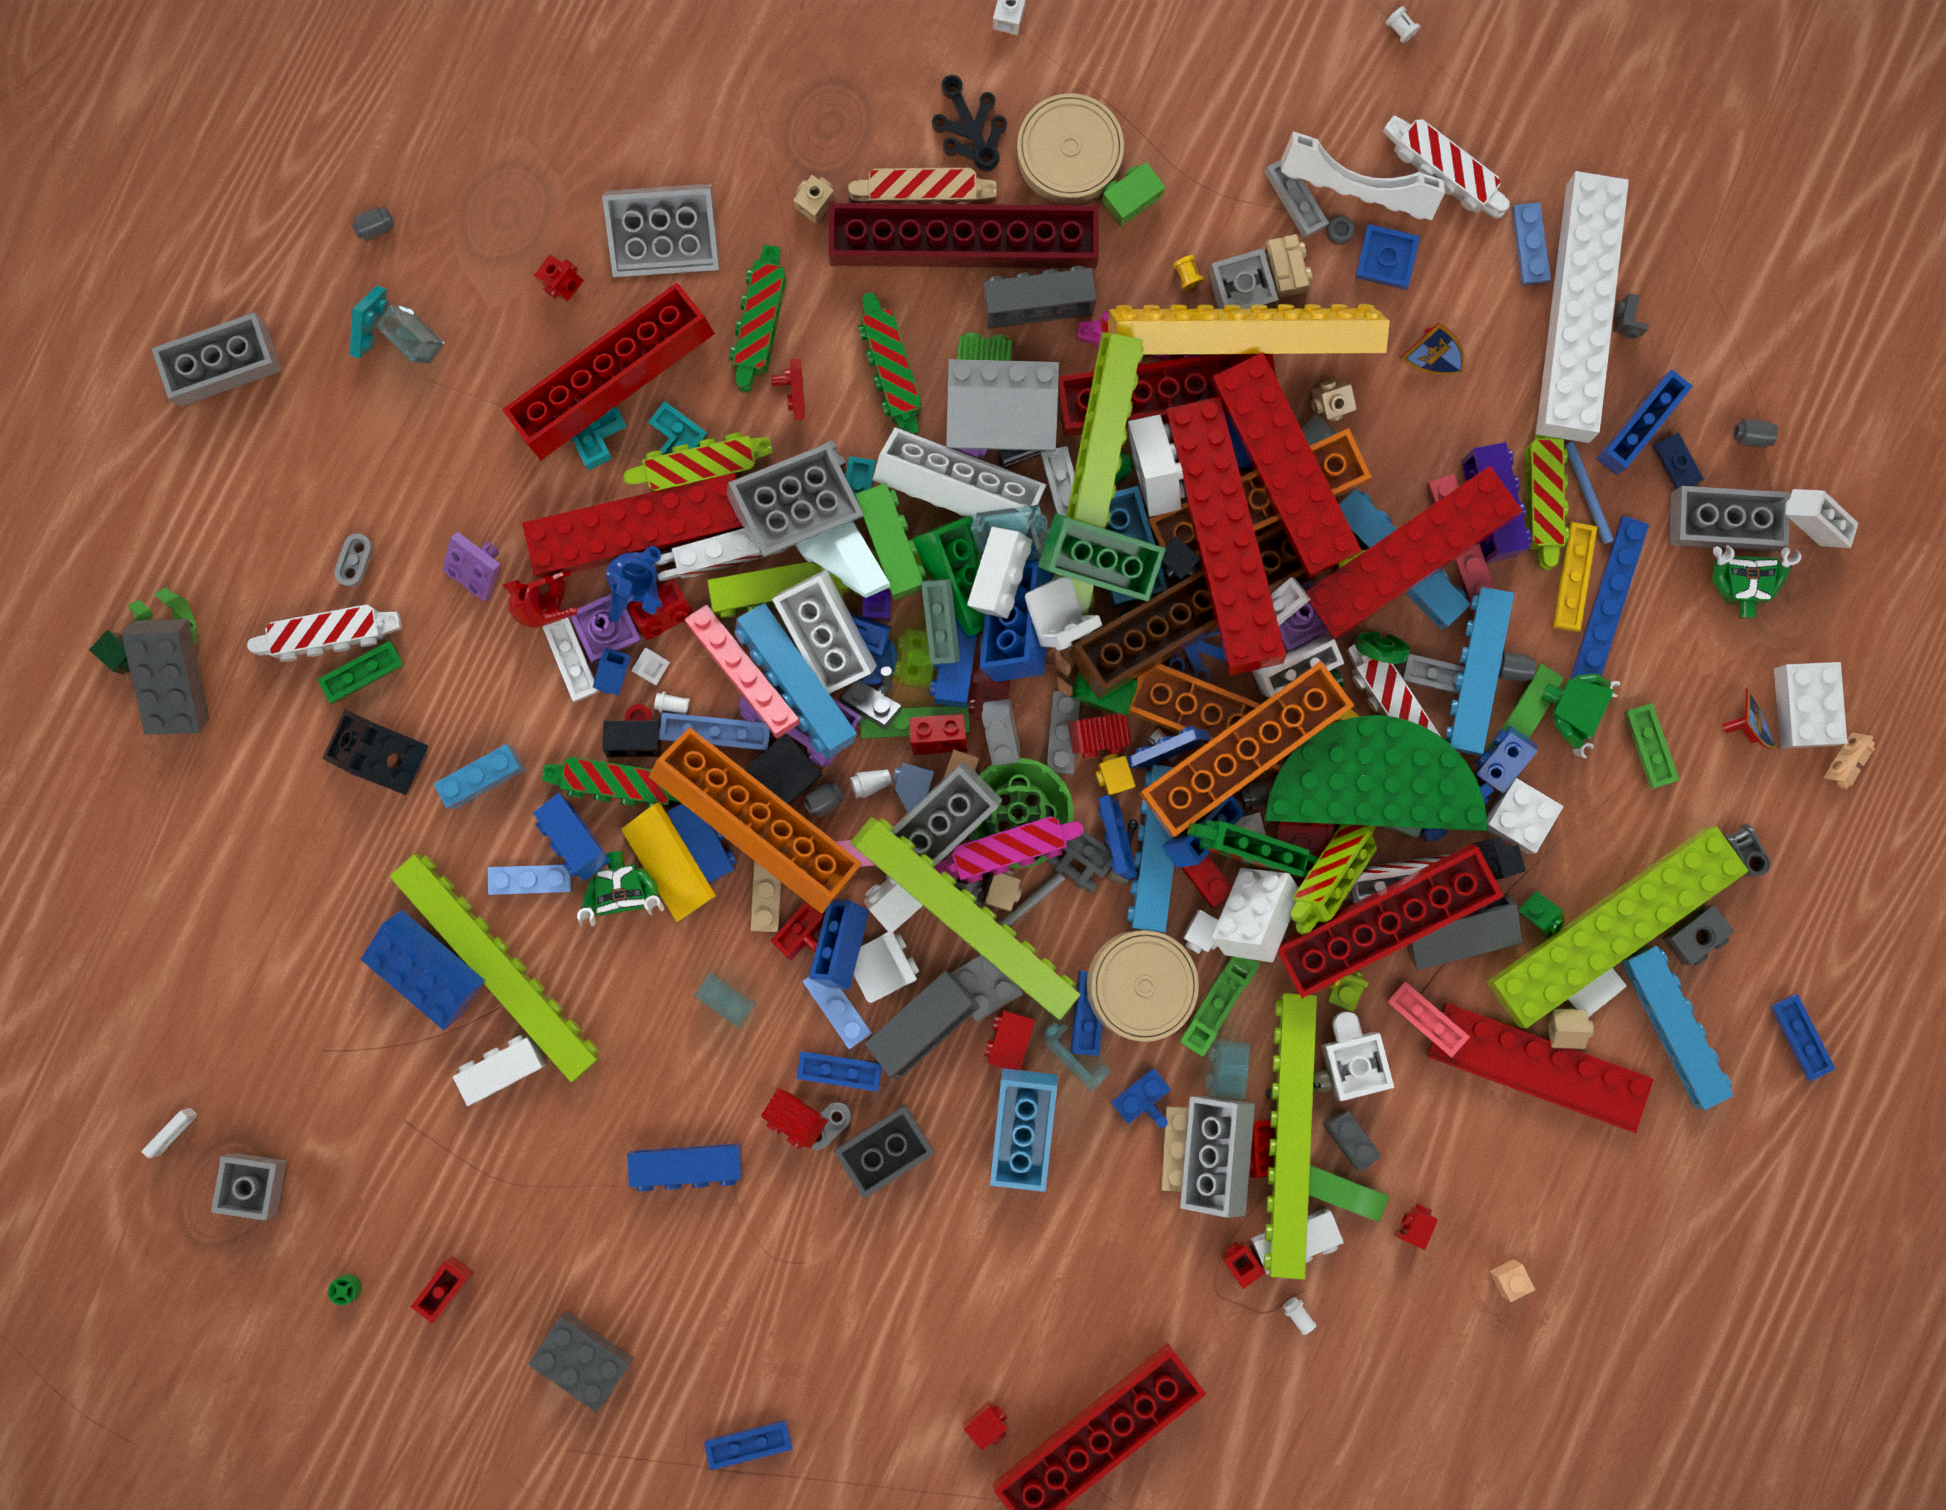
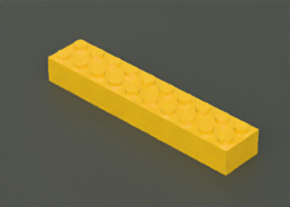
(1253, 329)

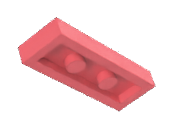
(1428, 1019)

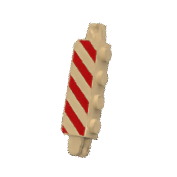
(922, 186)

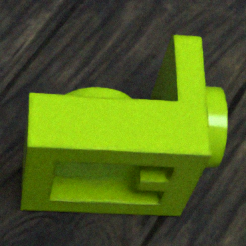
(1348, 991)

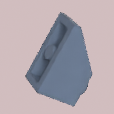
(912, 784)

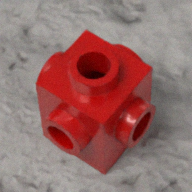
(558, 278)

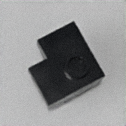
(1500, 858)

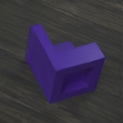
(878, 606)

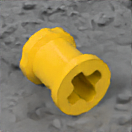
(1188, 272)

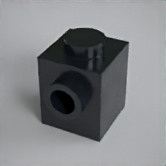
(1179, 560)

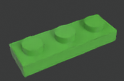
(1651, 746)

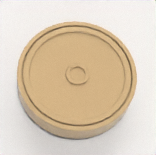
(1070, 148)
(1142, 985)

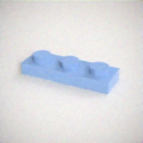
(528, 879)
(839, 1012)

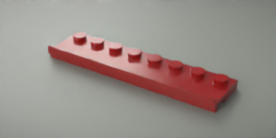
(1545, 1072)

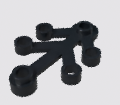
(972, 128)

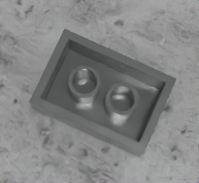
(884, 1151)
(580, 1361)

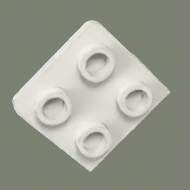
(1058, 614)
(884, 966)

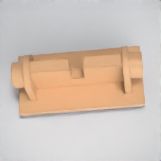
(1844, 768)

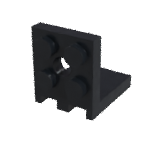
(364, 748)

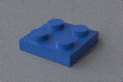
(1387, 257)

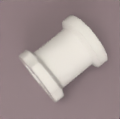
(1402, 24)

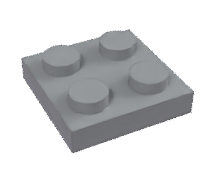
(986, 985)

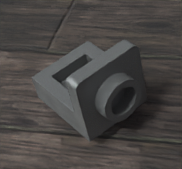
(1625, 313)

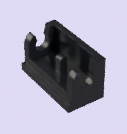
(631, 739)

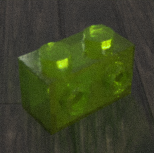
(915, 666)

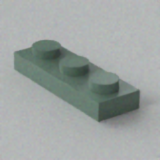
(940, 621)

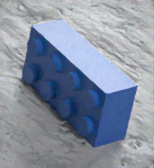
(1011, 644)
(422, 969)

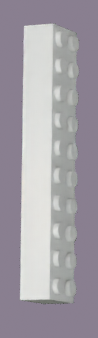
(1582, 307)

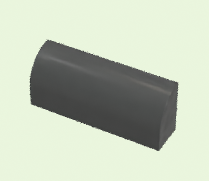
(1474, 934)
(922, 1025)

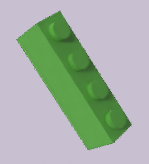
(890, 542)

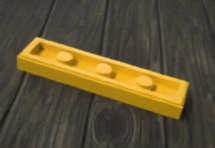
(1574, 577)

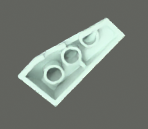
(847, 557)

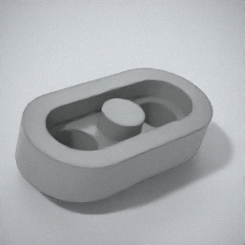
(350, 559)
(832, 1127)

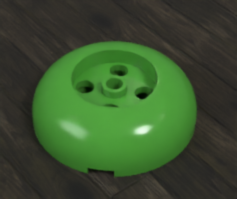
(1019, 781)

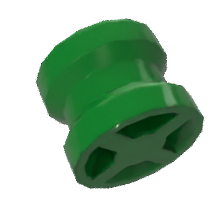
(339, 1293)

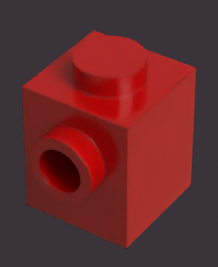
(986, 1425)

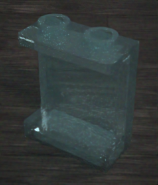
(1025, 520)
(1092, 1078)

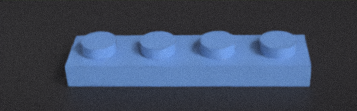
(717, 731)

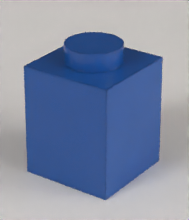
(611, 671)

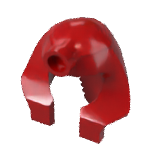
(538, 609)

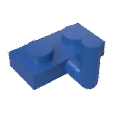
(1141, 1098)

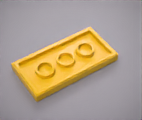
(668, 862)

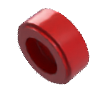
(638, 713)

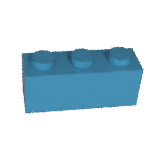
(479, 776)

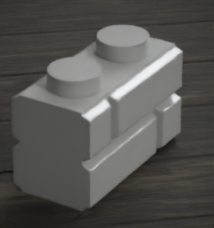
(1001, 732)

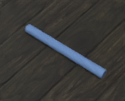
(1589, 493)

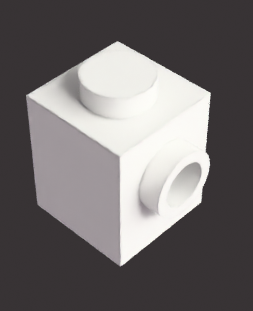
(1009, 15)
(1200, 932)

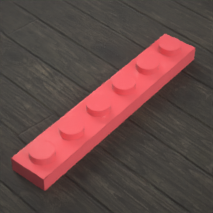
(1471, 565)
(742, 671)

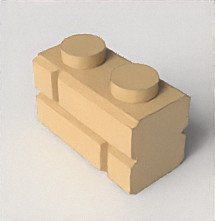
(1288, 266)

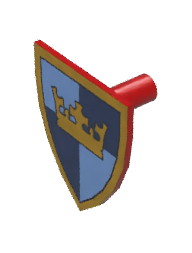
(1436, 352)
(1752, 724)

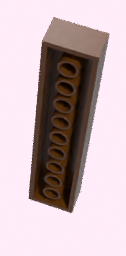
(1169, 622)

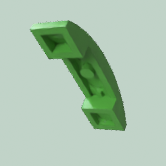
(1531, 706)
(1218, 1003)
(1346, 1194)

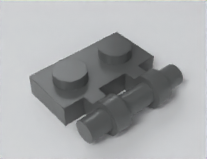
(1089, 853)

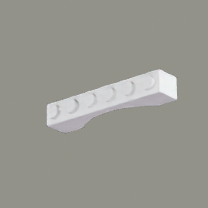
(1414, 194)

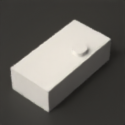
(825, 631)

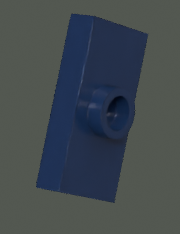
(1678, 462)

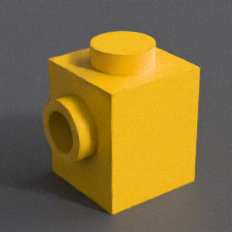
(1114, 774)

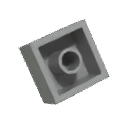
(248, 1186)

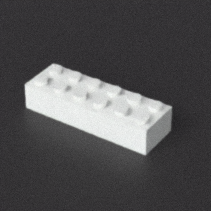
(951, 477)

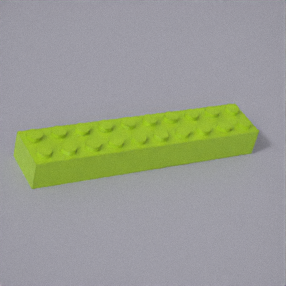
(1617, 926)

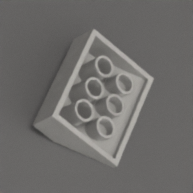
(661, 230)
(1002, 405)
(793, 500)

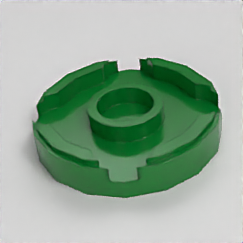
(1383, 649)

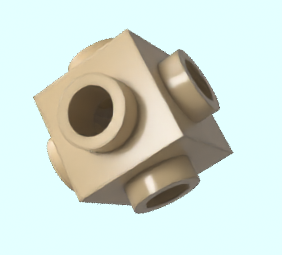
(1333, 400)

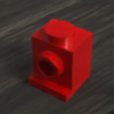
(1417, 1226)
(1249, 1271)

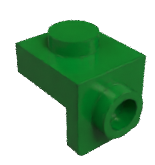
(1543, 914)

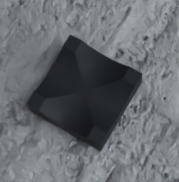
(784, 770)

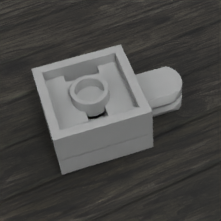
(1243, 281)

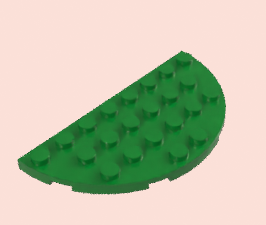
(1377, 775)

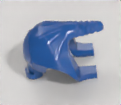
(634, 579)

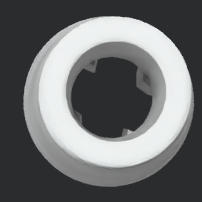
(869, 782)

